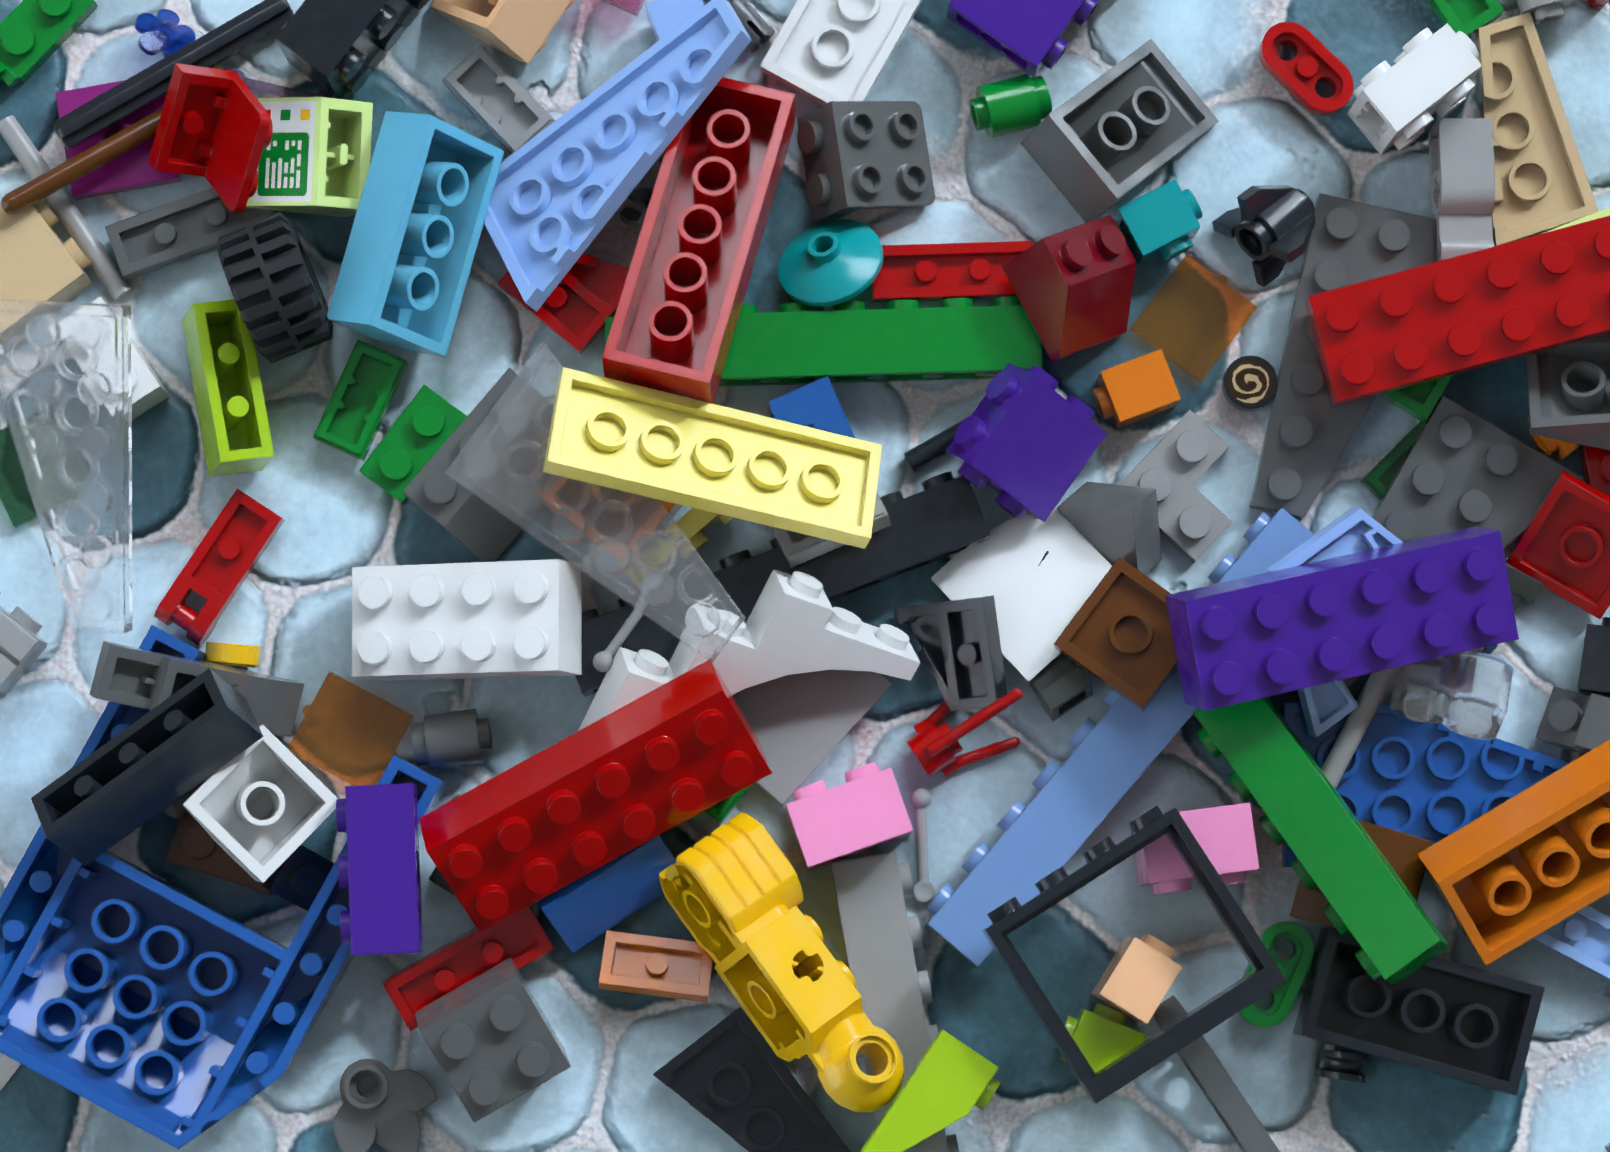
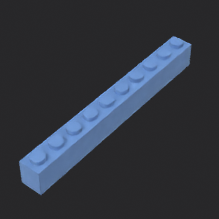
(1090, 780)

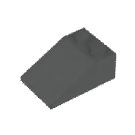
(1118, 131)
(1571, 392)

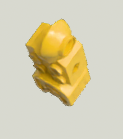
(743, 910)

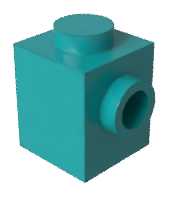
(1160, 222)

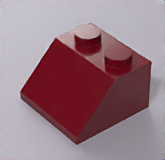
(1076, 286)

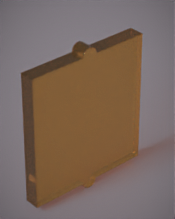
(1193, 318)
(349, 732)

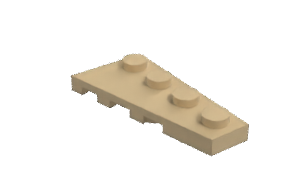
(1535, 154)

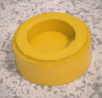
(233, 654)

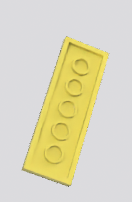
(713, 458)

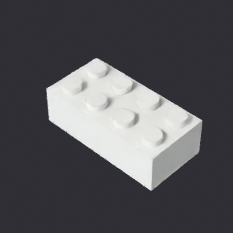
(467, 620)

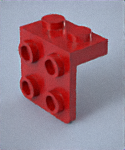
(212, 131)

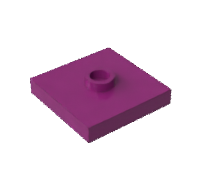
(124, 173)

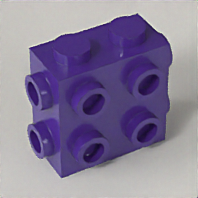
(1022, 30)
(1025, 441)

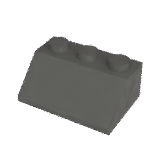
(453, 507)

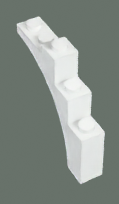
(785, 635)

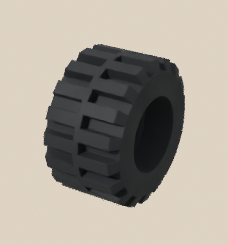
(275, 287)

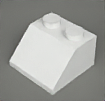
(261, 806)

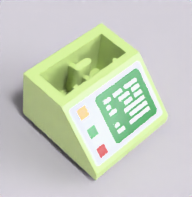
(314, 156)

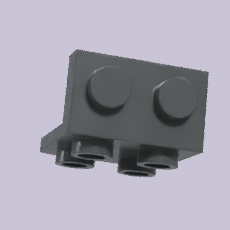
(865, 157)

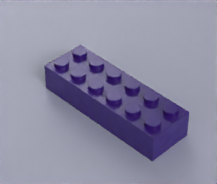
(1341, 617)

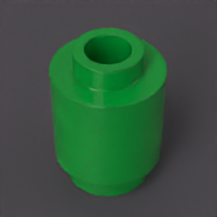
(1010, 105)

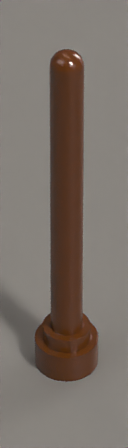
(82, 164)

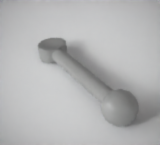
(603, 660)
(923, 889)

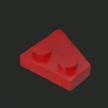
(579, 301)

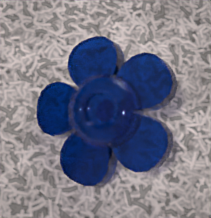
(162, 33)

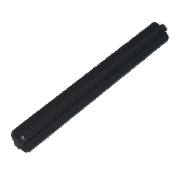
(155, 80)

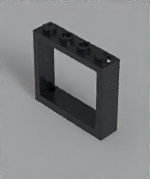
(1184, 1030)

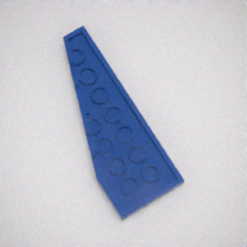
(1421, 773)

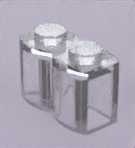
(1459, 690)

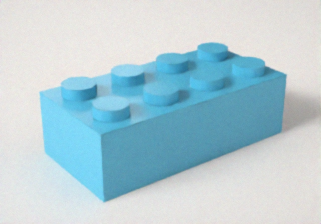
(415, 233)

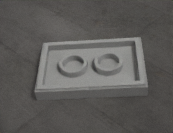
(805, 719)

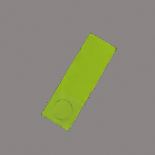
(935, 1095)

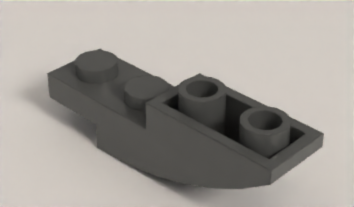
(149, 678)

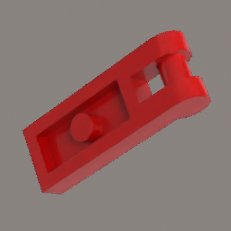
(219, 566)

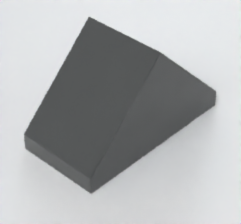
(1117, 522)

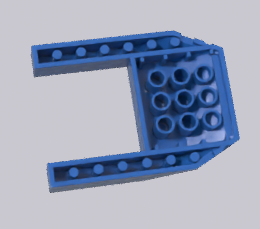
(151, 991)

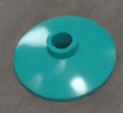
(830, 263)

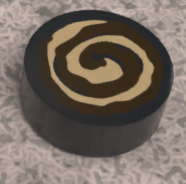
(1249, 383)

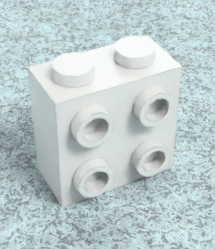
(1427, 78)

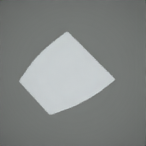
(1029, 599)

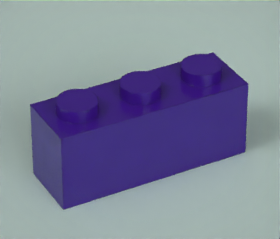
(381, 869)

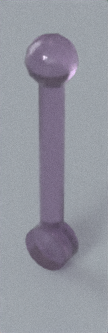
(277, 89)

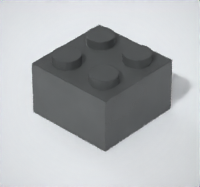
(492, 1040)

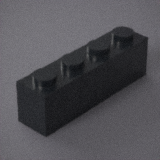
(146, 767)

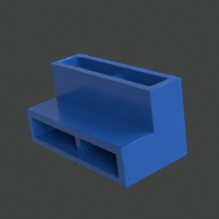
(607, 894)

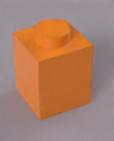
(1136, 390)

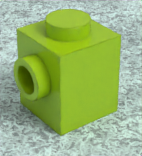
(1102, 1035)

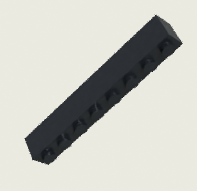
(921, 531)

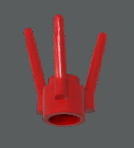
(938, 745)

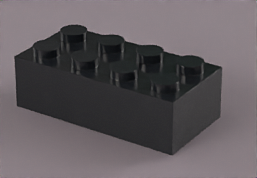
(340, 38)
(1434, 1020)

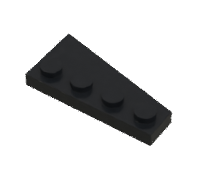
(748, 1091)

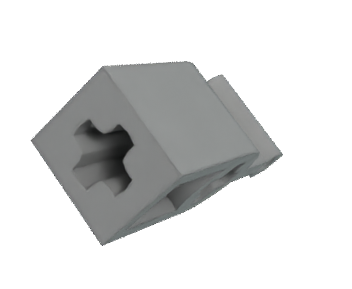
(1462, 184)

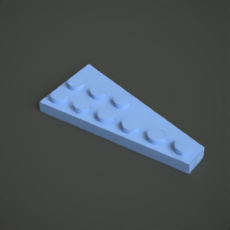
(587, 162)

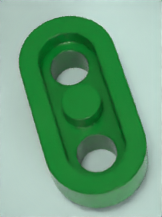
(1293, 969)

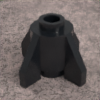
(1270, 227)

